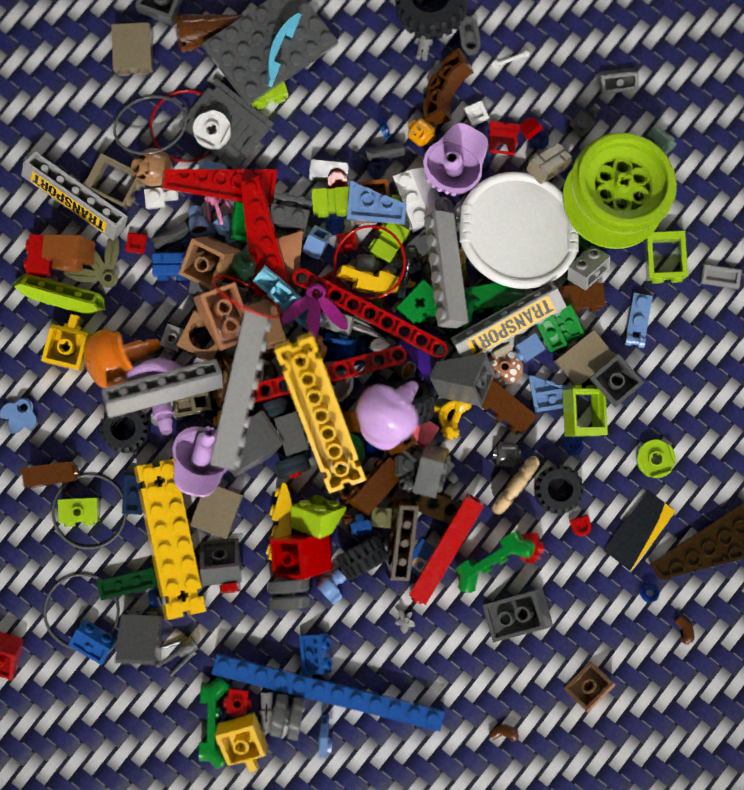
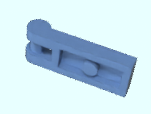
(638, 319)

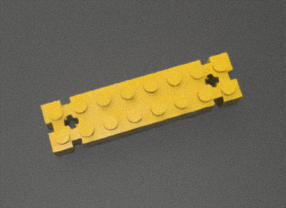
(320, 412)
(169, 540)

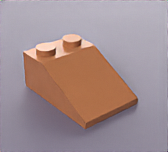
(221, 316)

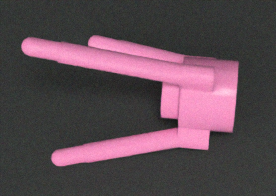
(215, 202)

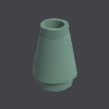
(662, 139)

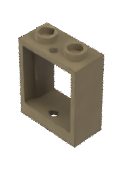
(97, 173)

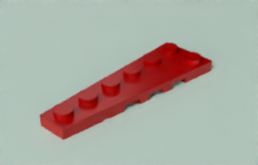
(217, 182)
(261, 231)

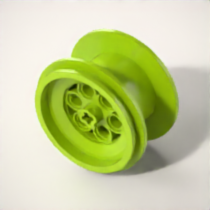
(632, 169)

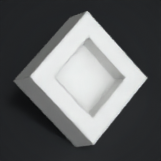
(476, 113)

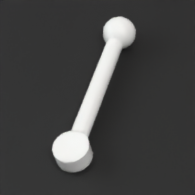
(495, 64)

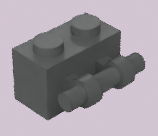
(290, 217)

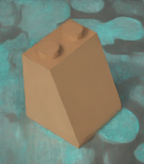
(206, 259)
(277, 332)

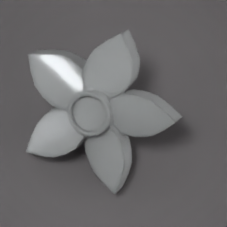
(404, 621)

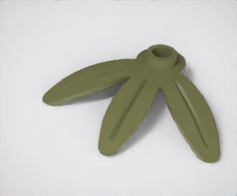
(100, 269)

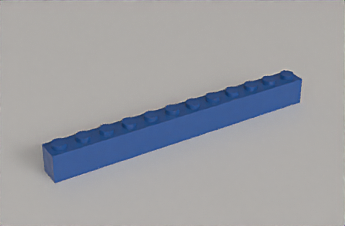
(328, 692)

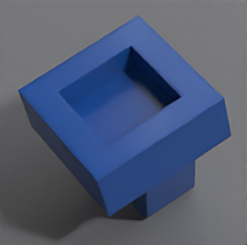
(360, 527)

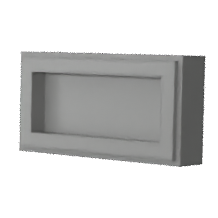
(721, 276)

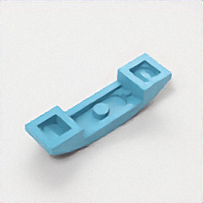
(287, 29)

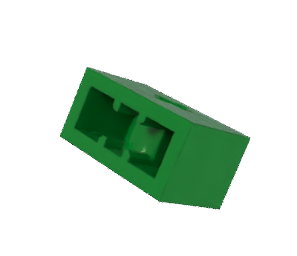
(408, 308)

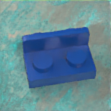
(339, 346)
(92, 642)
(315, 654)

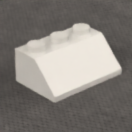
(417, 196)

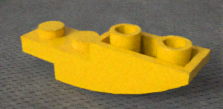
(369, 284)
(281, 513)

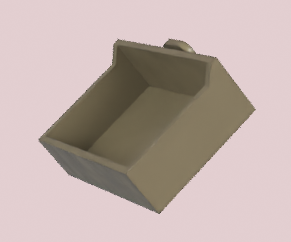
(584, 358)

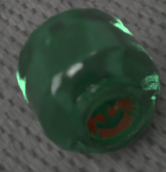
(243, 266)

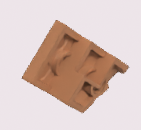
(291, 252)

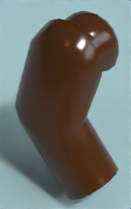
(688, 630)
(505, 730)

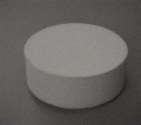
(444, 204)

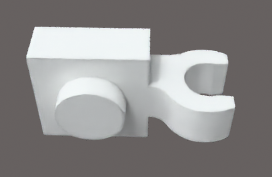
(156, 197)

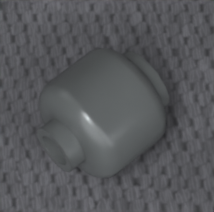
(366, 262)
(506, 454)

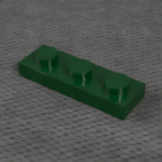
(127, 584)

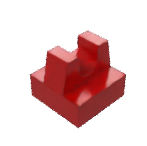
(349, 244)

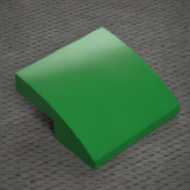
(561, 328)

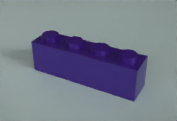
(423, 362)

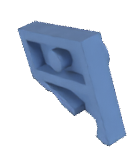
(546, 394)
(325, 743)

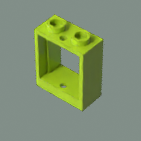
(661, 237)
(599, 412)

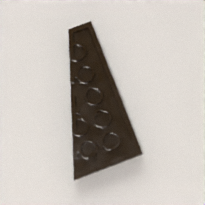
(710, 547)

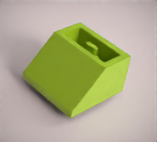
(316, 516)

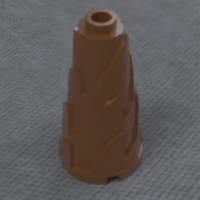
(197, 28)

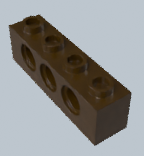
(436, 513)
(402, 539)

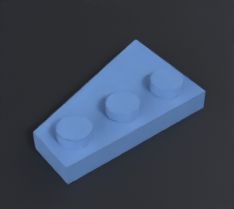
(374, 207)

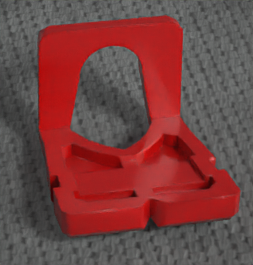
(503, 133)

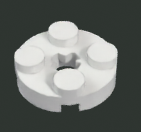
(202, 134)

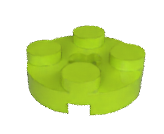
(645, 454)

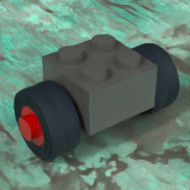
(292, 433)

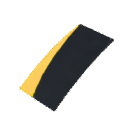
(639, 530)

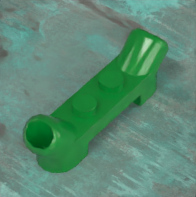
(471, 569)
(210, 694)

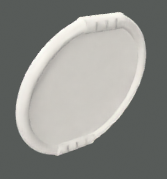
(517, 231)

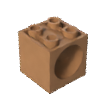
(187, 341)

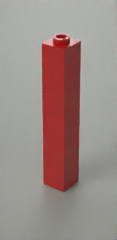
(446, 549)

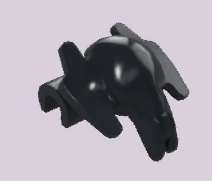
(411, 267)

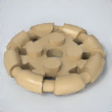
(515, 485)

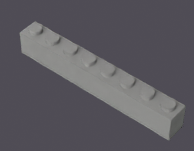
(240, 391)

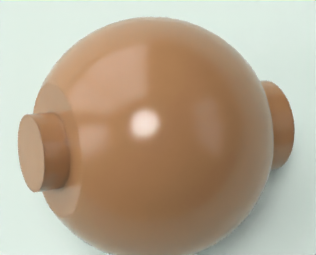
(151, 167)

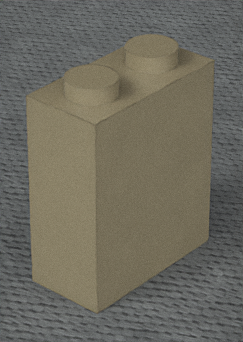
(132, 48)
(218, 511)

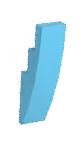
(280, 292)

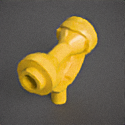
(450, 429)

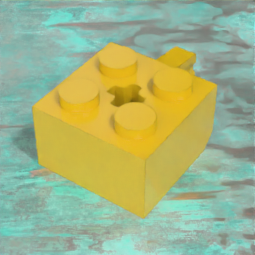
(63, 336)
(242, 741)

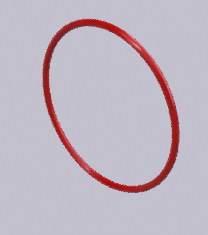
(151, 129)
(403, 253)
(241, 306)

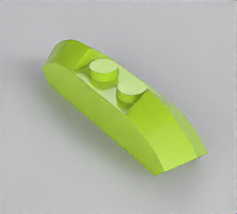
(59, 294)

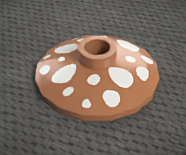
(509, 376)

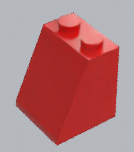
(300, 556)

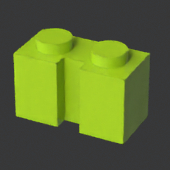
(330, 201)
(386, 247)

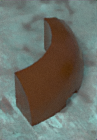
(443, 86)

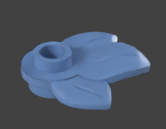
(17, 418)

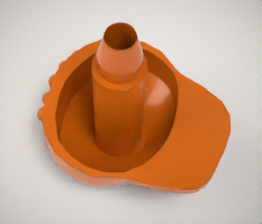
(110, 360)

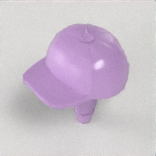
(456, 160)
(161, 412)
(387, 414)
(192, 460)

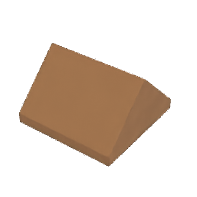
(589, 686)

